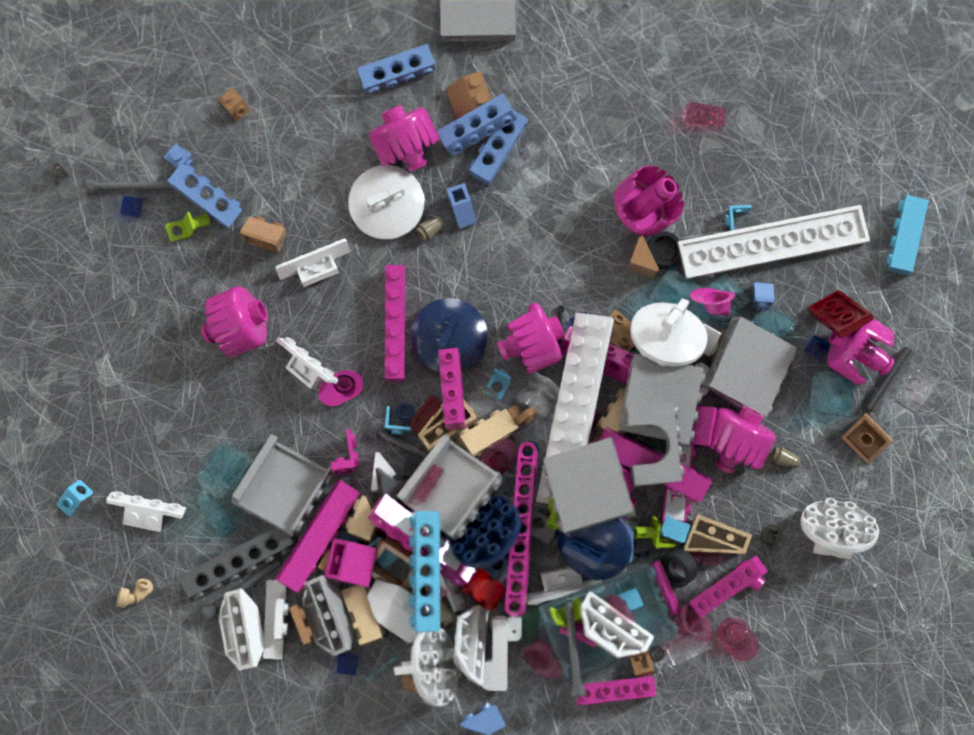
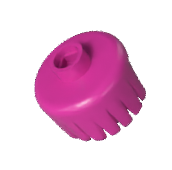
(403, 135)
(648, 201)
(235, 321)
(533, 339)
(858, 347)
(739, 437)

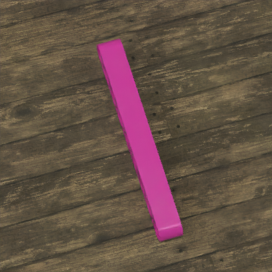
(525, 538)

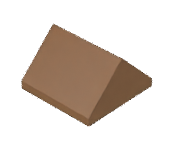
(643, 261)
(867, 438)

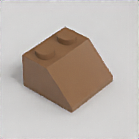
(468, 93)
(263, 234)

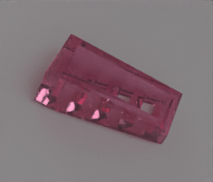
(697, 120)

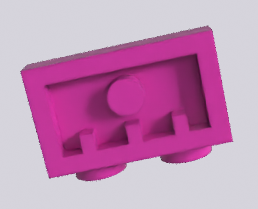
(704, 425)
(345, 466)

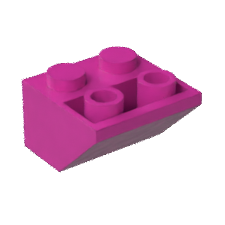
(350, 562)

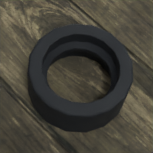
(665, 236)
(686, 561)

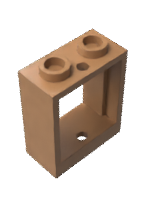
(398, 549)

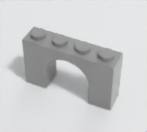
(663, 418)

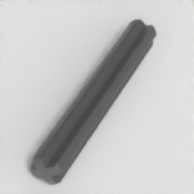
(889, 379)

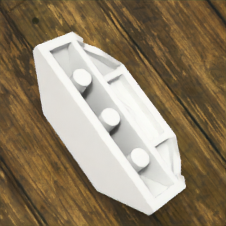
(392, 609)
(241, 629)
(613, 629)
(471, 643)

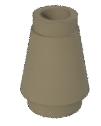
(429, 228)
(783, 457)
(447, 615)

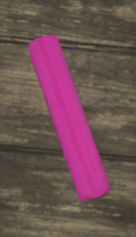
(665, 587)

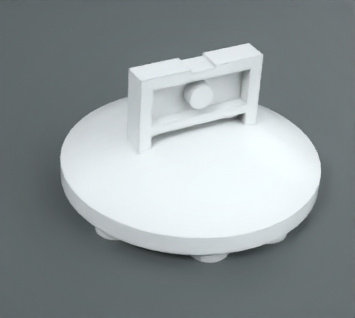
(386, 202)
(669, 333)
(839, 529)
(432, 667)

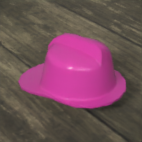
(715, 301)
(347, 387)

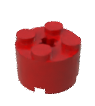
(484, 590)

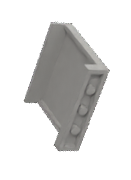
(477, 20)
(750, 365)
(663, 384)
(281, 486)
(587, 486)
(459, 491)

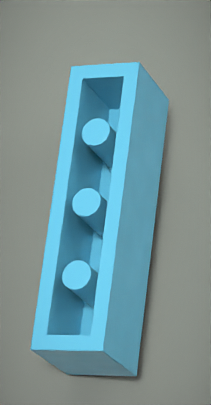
(907, 235)

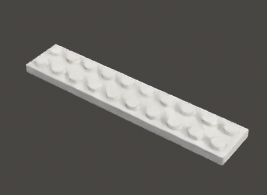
(773, 242)
(578, 388)

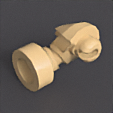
(142, 589)

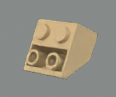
(360, 525)

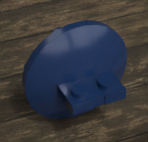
(449, 325)
(489, 535)
(597, 550)

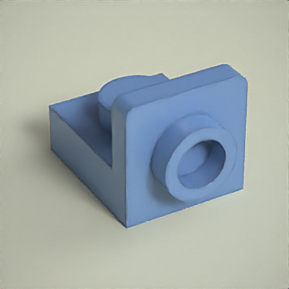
(178, 155)

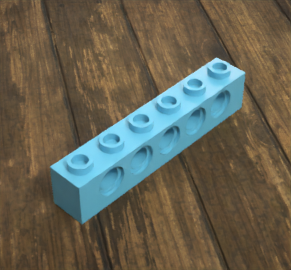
(431, 621)

